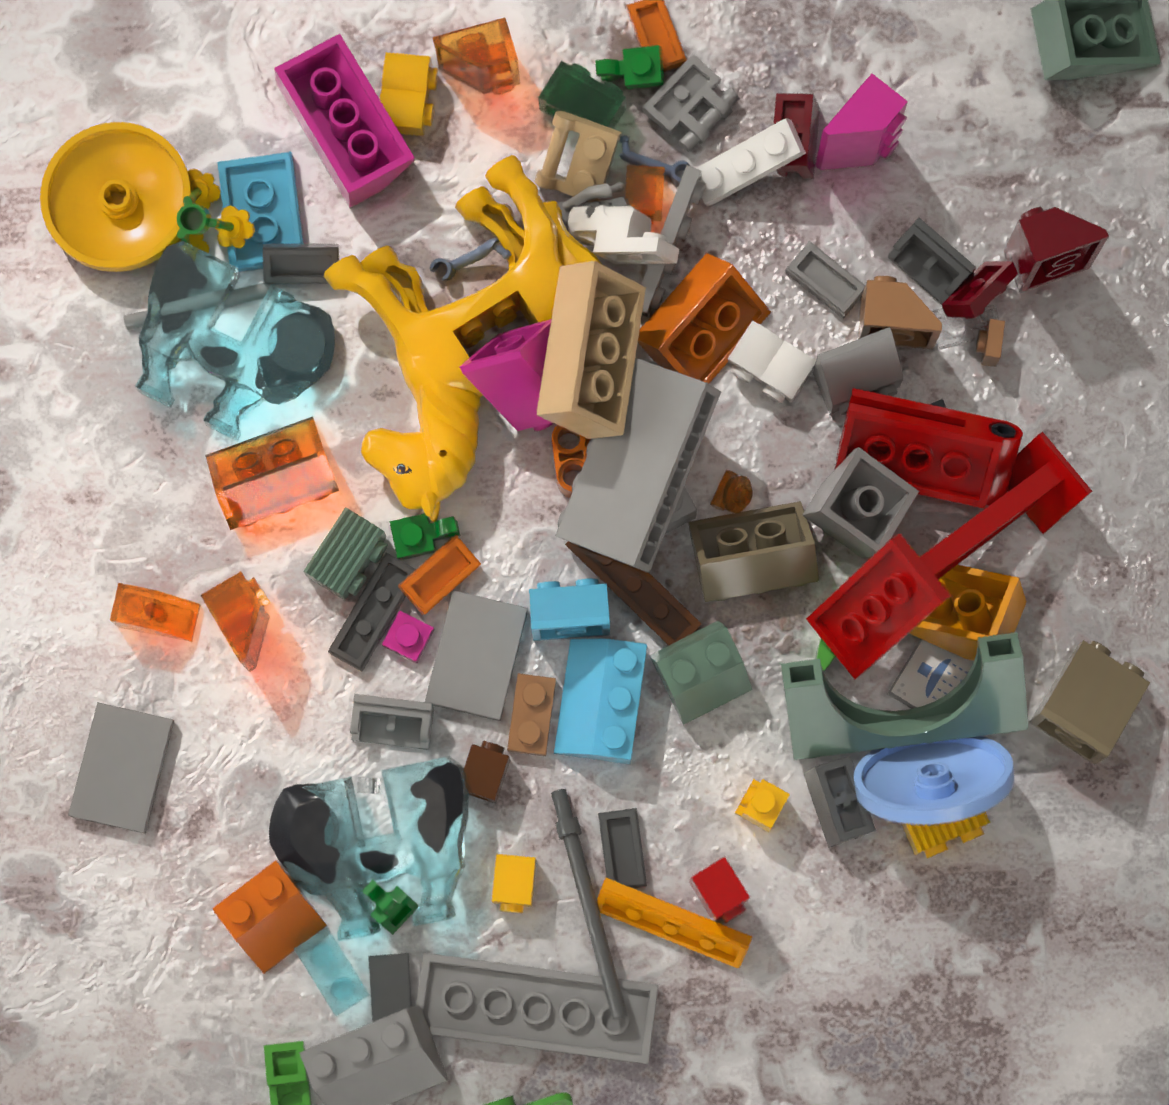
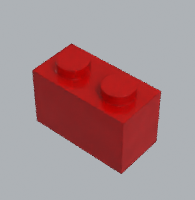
(720, 891)

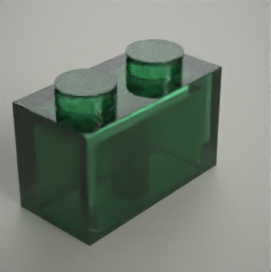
(579, 94)

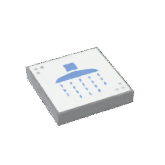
(928, 675)

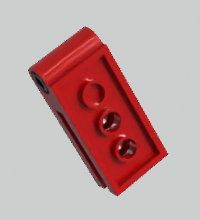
(933, 447)

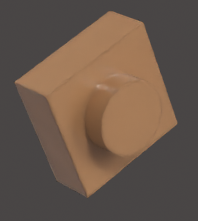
(990, 342)

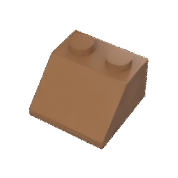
(897, 306)

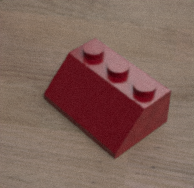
(1052, 246)

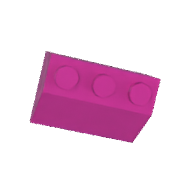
(863, 128)

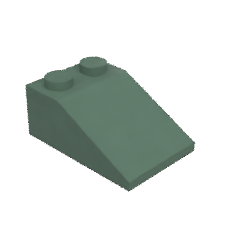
(1094, 37)

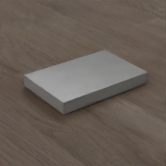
(476, 655)
(121, 768)

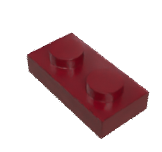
(980, 289)

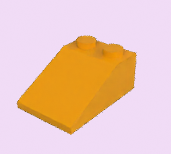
(979, 606)

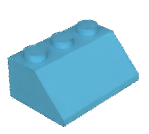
(601, 699)

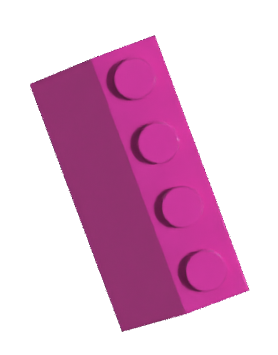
(344, 119)

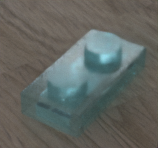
(331, 972)

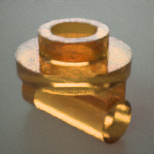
(732, 493)

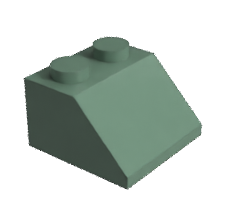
(702, 671)

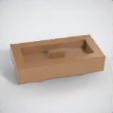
(531, 714)

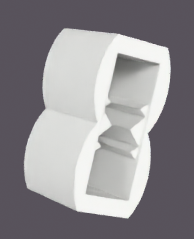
(771, 362)

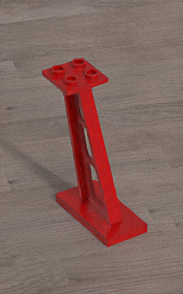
(902, 589)

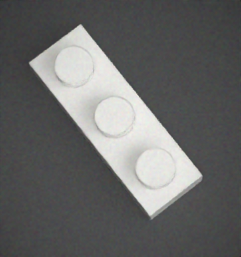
(750, 161)

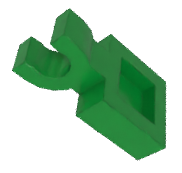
(639, 67)
(416, 536)
(391, 907)

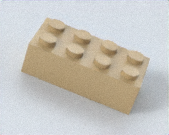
(591, 350)

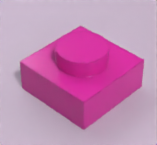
(408, 636)

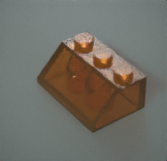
(271, 473)

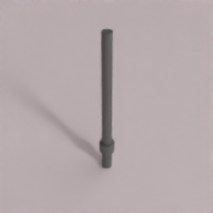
(569, 831)

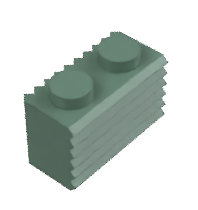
(346, 554)

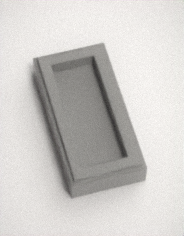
(826, 279)

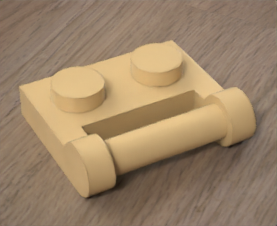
(590, 159)

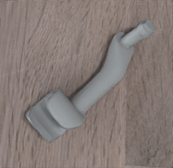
(589, 193)

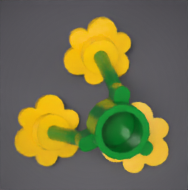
(196, 219)

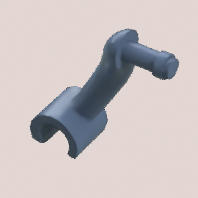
(640, 160)
(469, 258)

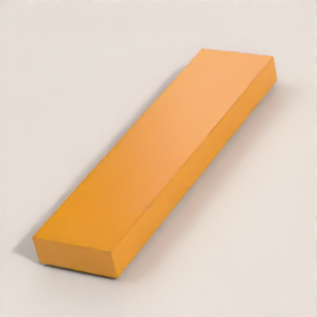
(673, 923)

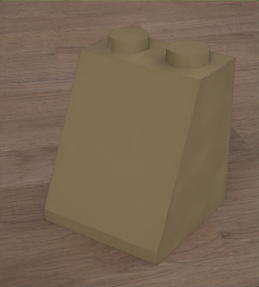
(1091, 701)

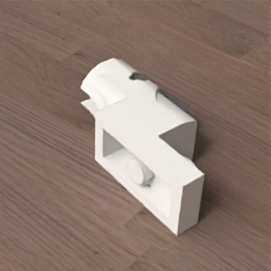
(620, 233)

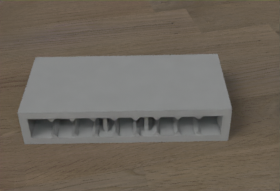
(635, 479)

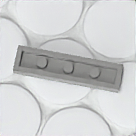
(675, 227)

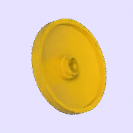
(114, 196)

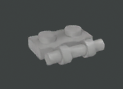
(682, 95)

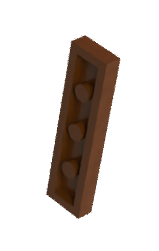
(642, 595)

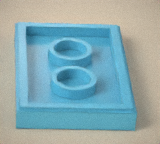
(270, 195)

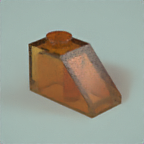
(154, 612)

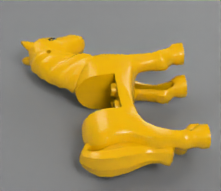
(430, 344)

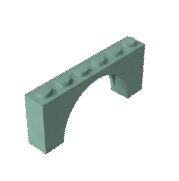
(983, 704)

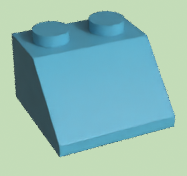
(569, 610)

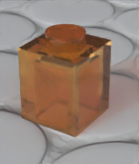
(645, 190)

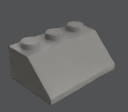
(376, 1062)

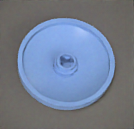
(934, 780)

